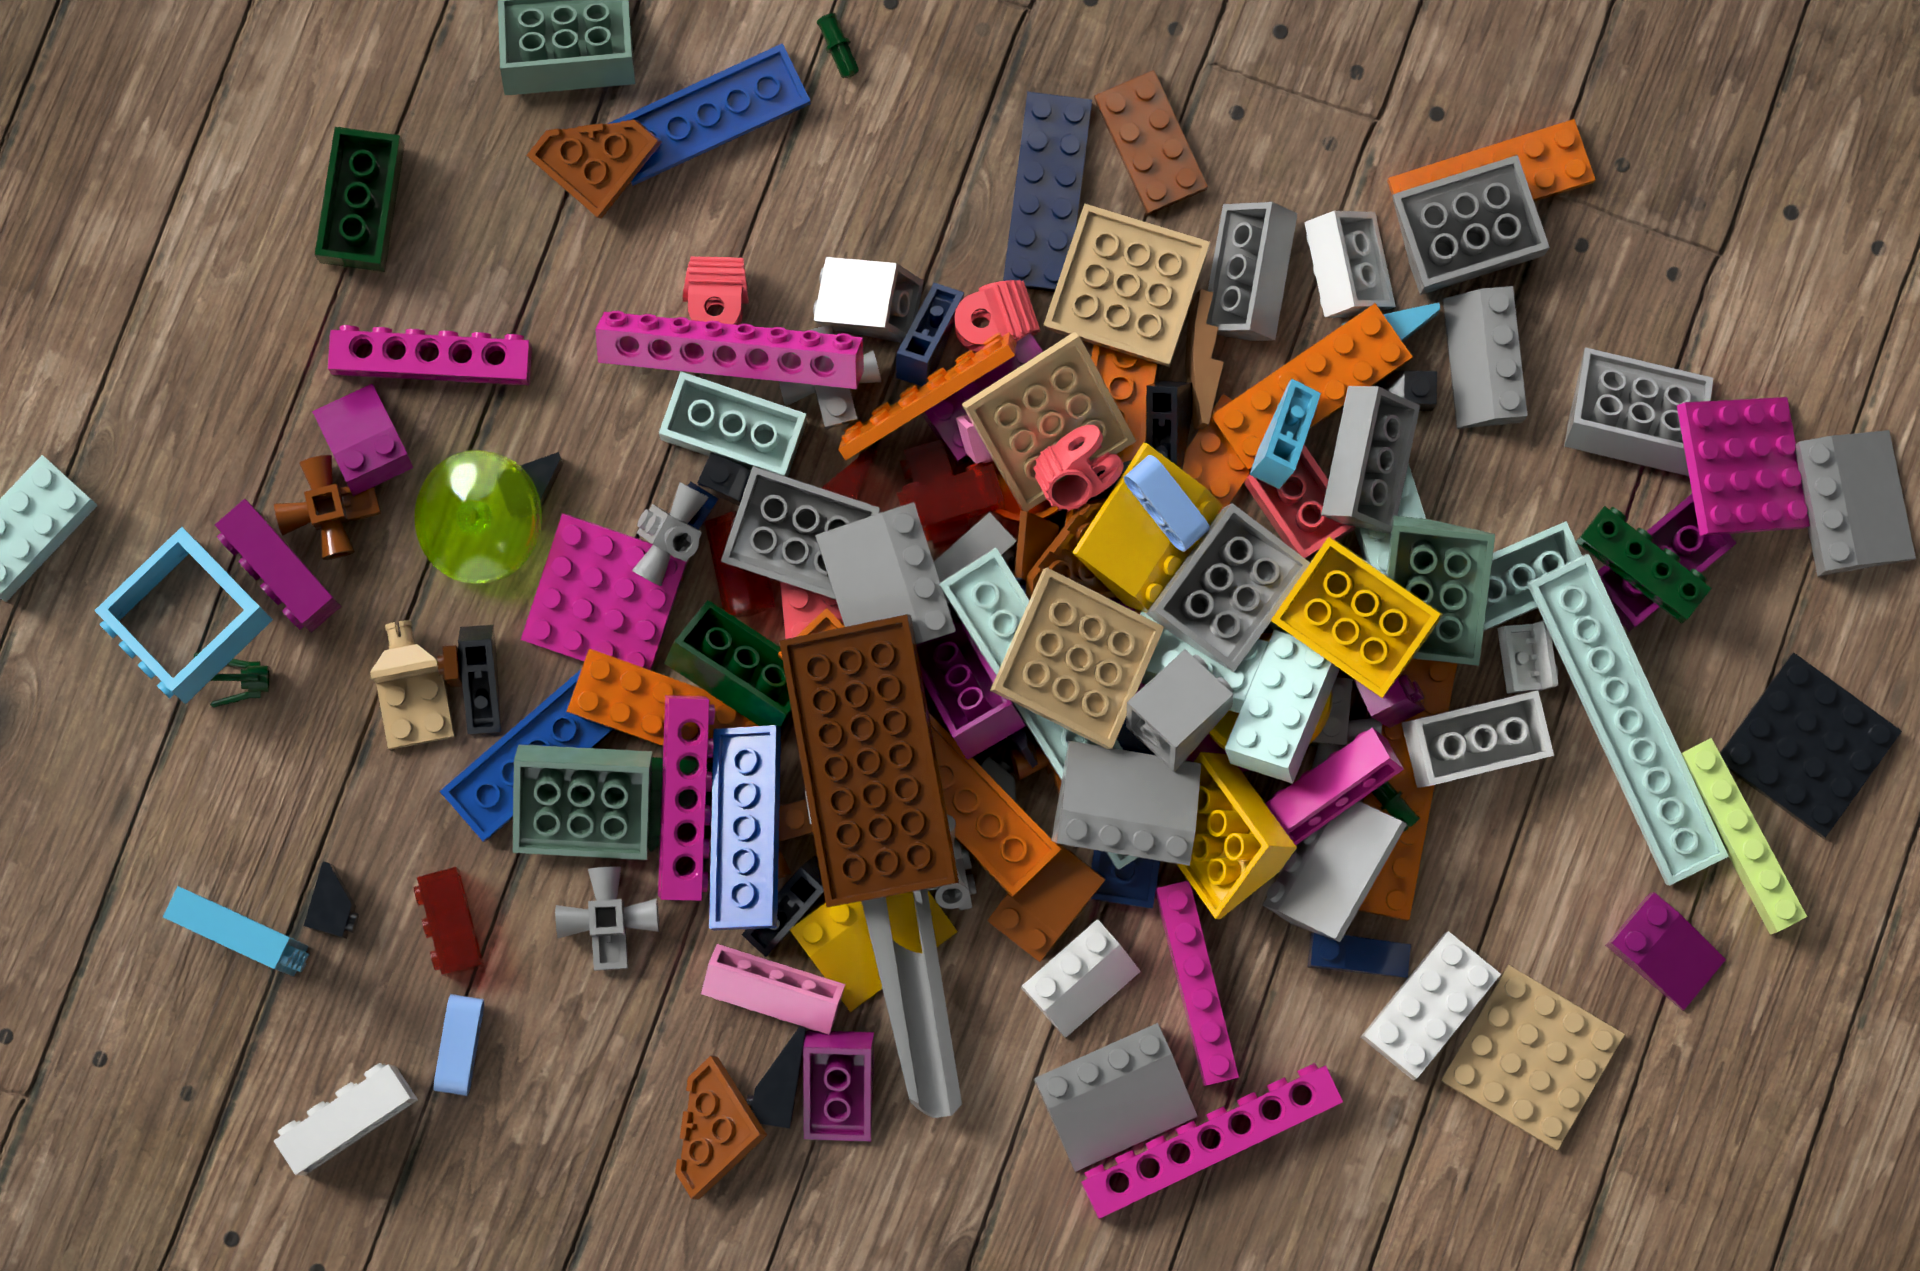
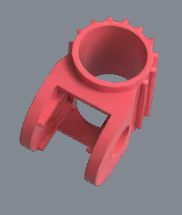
(716, 282)
(1003, 305)
(1072, 460)

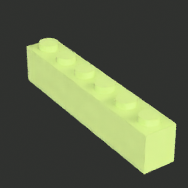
(1743, 839)

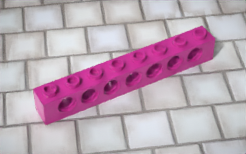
(743, 359)
(1322, 1097)

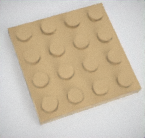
(1127, 285)
(1041, 406)
(1077, 658)
(1532, 1057)

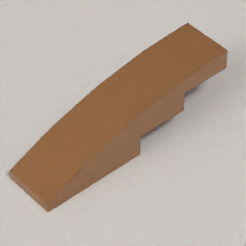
(1200, 368)

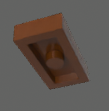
(449, 666)

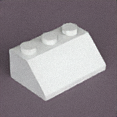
(1349, 263)
(1081, 978)

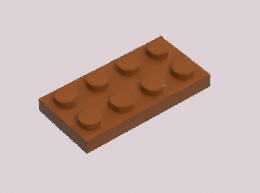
(1150, 142)

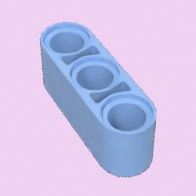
(1166, 503)
(458, 1045)

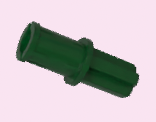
(838, 45)
(1395, 804)

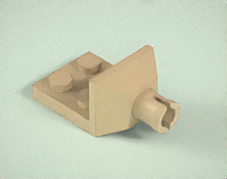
(411, 692)

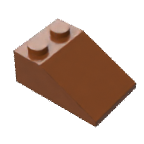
(1033, 539)
(1047, 904)

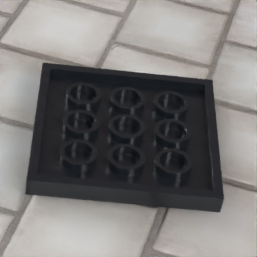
(1808, 745)

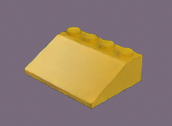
(1127, 545)
(1356, 617)
(1235, 838)
(842, 947)

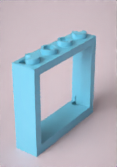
(217, 652)
(236, 932)

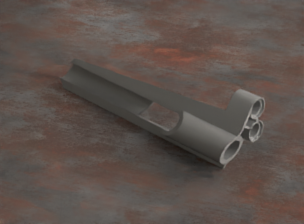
(916, 1008)

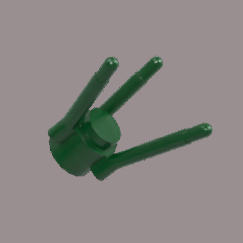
(253, 678)

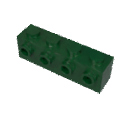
(1644, 564)

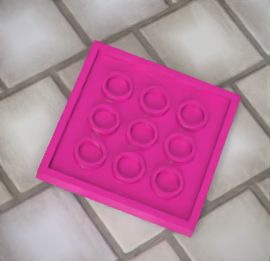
(1743, 465)
(596, 599)

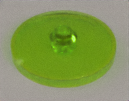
(478, 516)

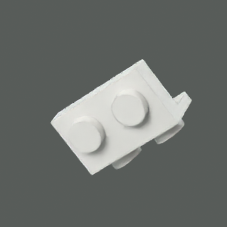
(1527, 657)

